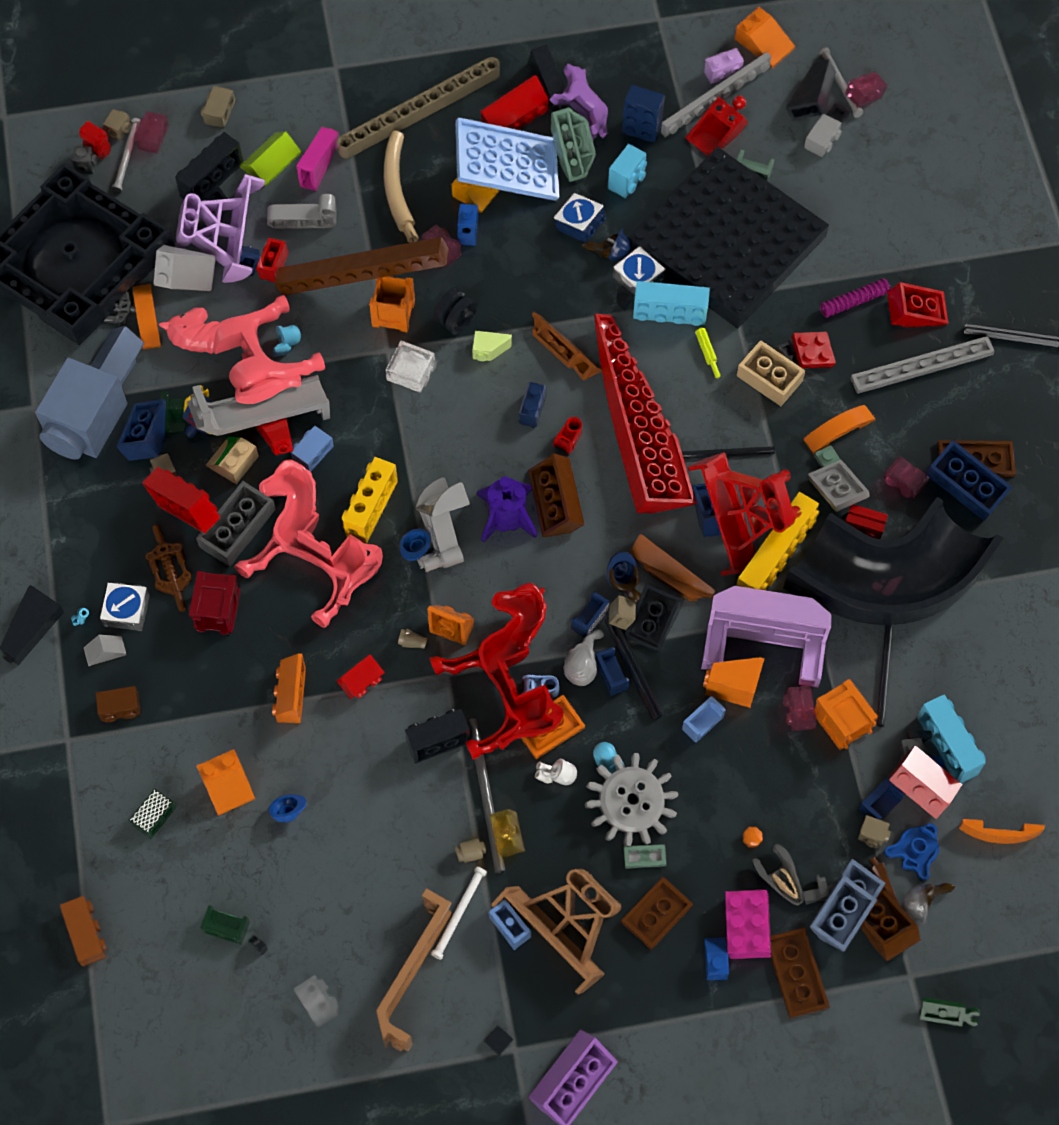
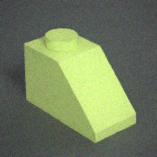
(490, 345)

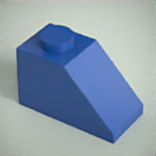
(716, 959)

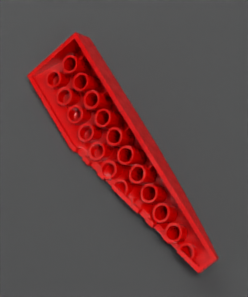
(641, 431)

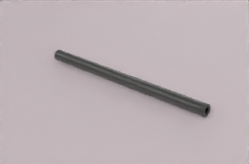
(486, 797)

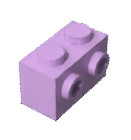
(723, 65)

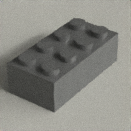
(239, 523)

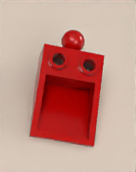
(717, 125)

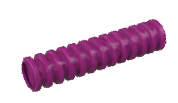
(854, 298)

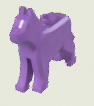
(583, 100)

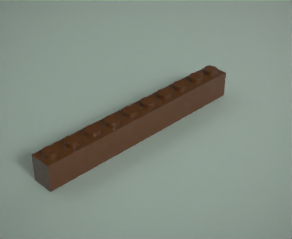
(362, 266)

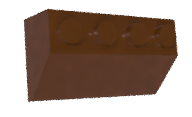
(556, 496)

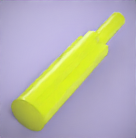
(707, 350)

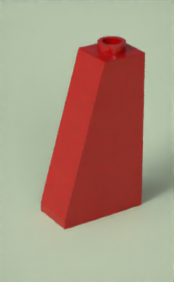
(276, 436)

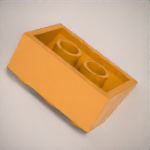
(473, 194)

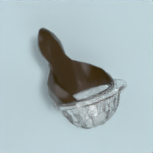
(920, 897)

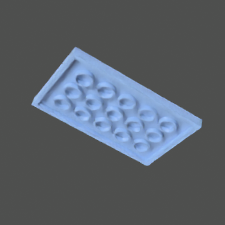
(506, 159)

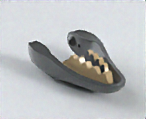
(785, 878)

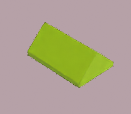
(271, 157)

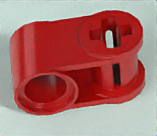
(567, 438)

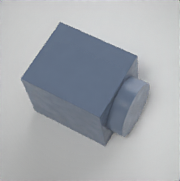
(80, 410)

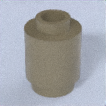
(470, 851)

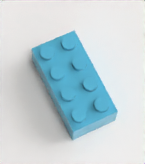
(671, 303)
(951, 739)

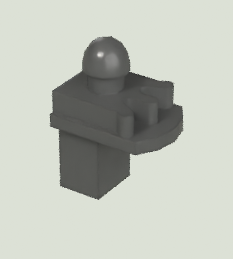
(818, 894)

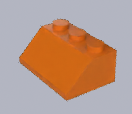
(289, 689)

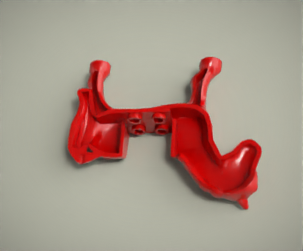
(525, 713)

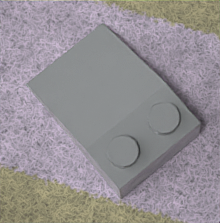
(184, 269)

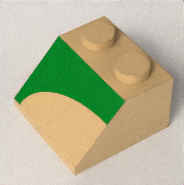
(233, 458)

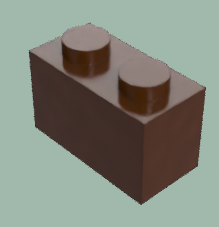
(118, 704)

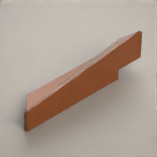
(563, 348)
(669, 571)

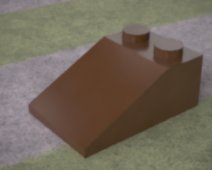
(889, 927)

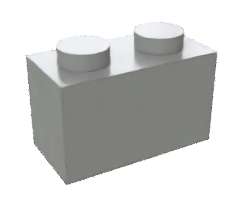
(822, 135)

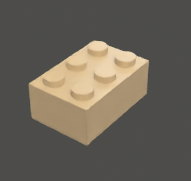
(770, 373)

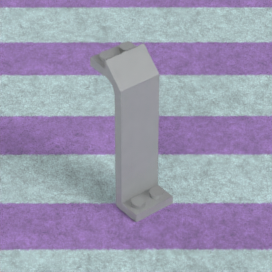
(230, 416)

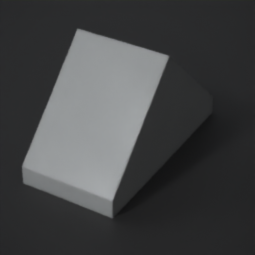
(104, 648)

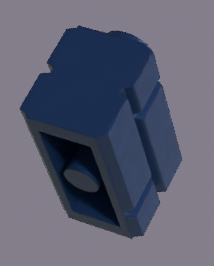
(532, 404)

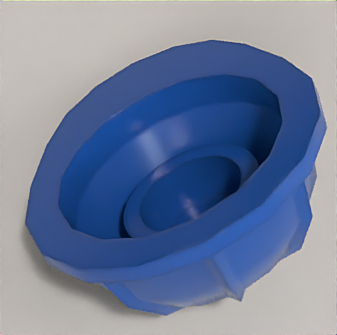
(415, 544)
(287, 807)

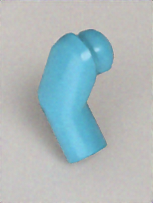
(81, 616)

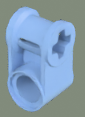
(536, 681)

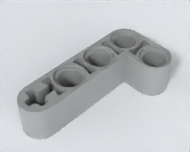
(304, 215)

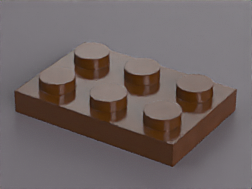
(657, 913)

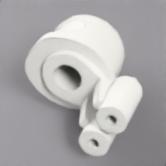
(560, 772)

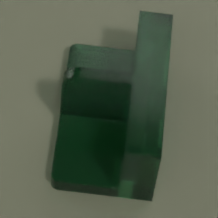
(174, 414)

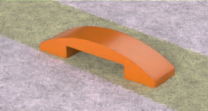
(146, 316)
(837, 427)
(975, 829)

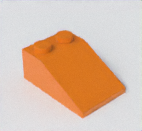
(763, 34)
(450, 624)

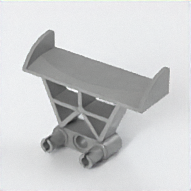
(434, 509)

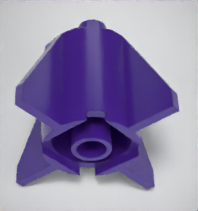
(506, 507)

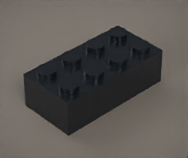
(210, 167)

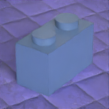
(312, 448)
(509, 924)

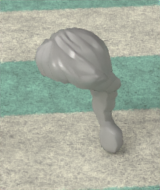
(580, 662)

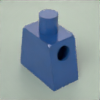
(467, 219)

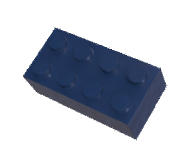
(968, 480)

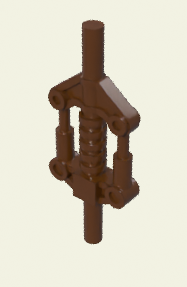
(163, 552)

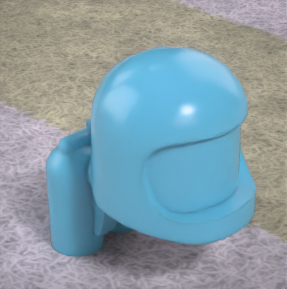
(287, 337)
(604, 754)

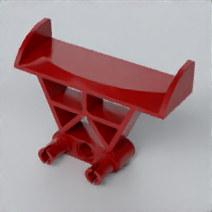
(730, 513)

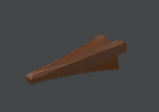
(880, 871)

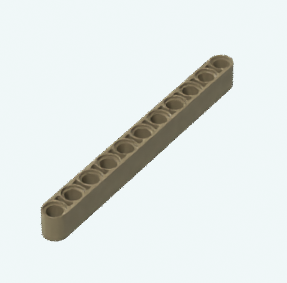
(418, 107)

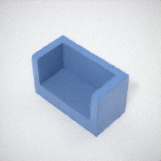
(703, 719)

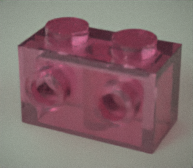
(865, 89)
(151, 132)

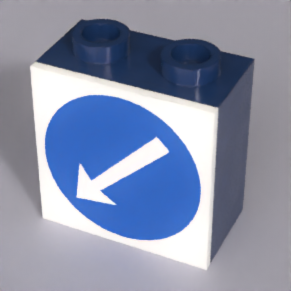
(580, 217)

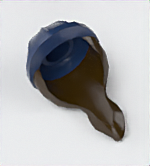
(613, 248)
(623, 574)

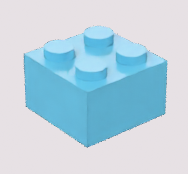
(627, 171)

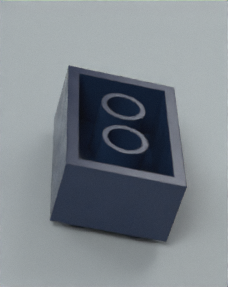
(643, 113)

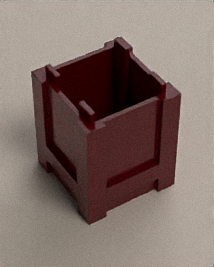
(214, 602)

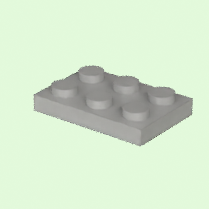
(838, 485)

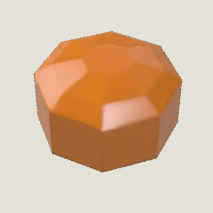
(752, 837)

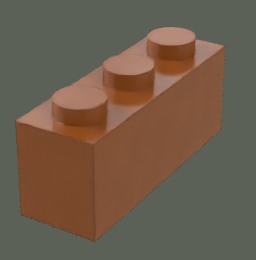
(83, 930)

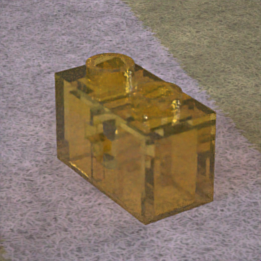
(507, 832)

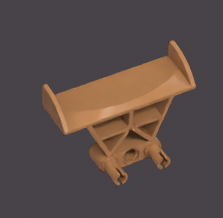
(603, 904)

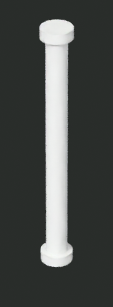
(479, 872)

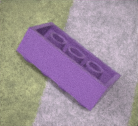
(573, 1079)

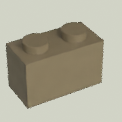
(218, 106)

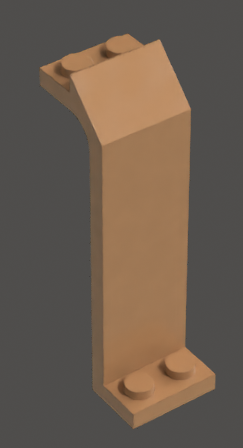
(439, 908)

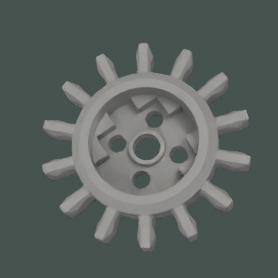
(612, 803)

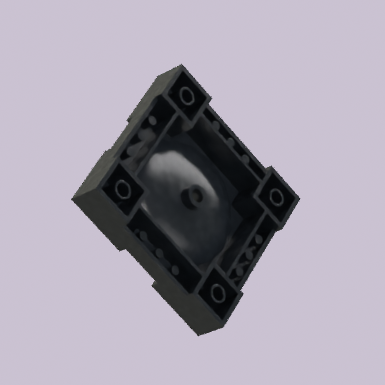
(76, 253)

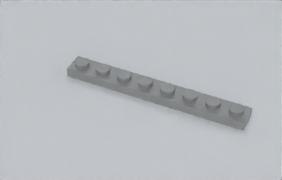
(722, 90)
(922, 365)

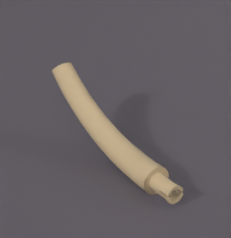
(393, 187)

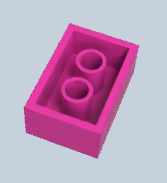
(748, 924)

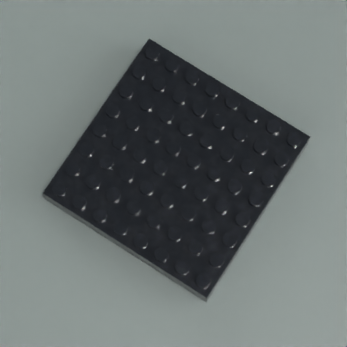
(729, 235)

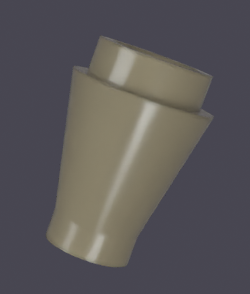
(411, 639)

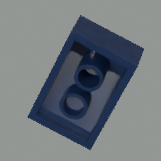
(144, 431)
(705, 511)

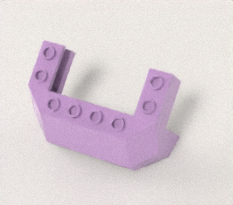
(769, 619)

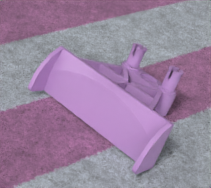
(194, 208)

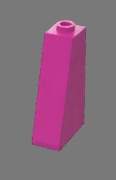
(317, 158)

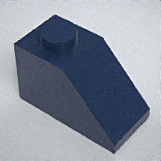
(249, 257)

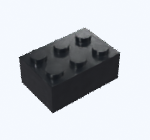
(437, 735)

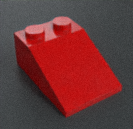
(916, 306)

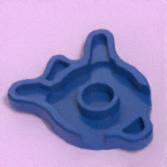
(917, 848)

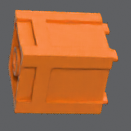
(392, 303)
(845, 714)

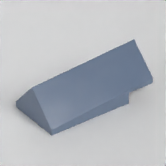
(118, 353)
(847, 906)

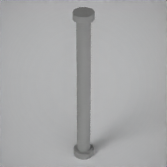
(825, 53)
(117, 187)

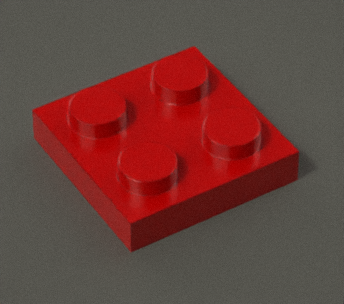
(813, 349)

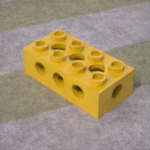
(370, 499)

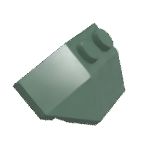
(572, 143)

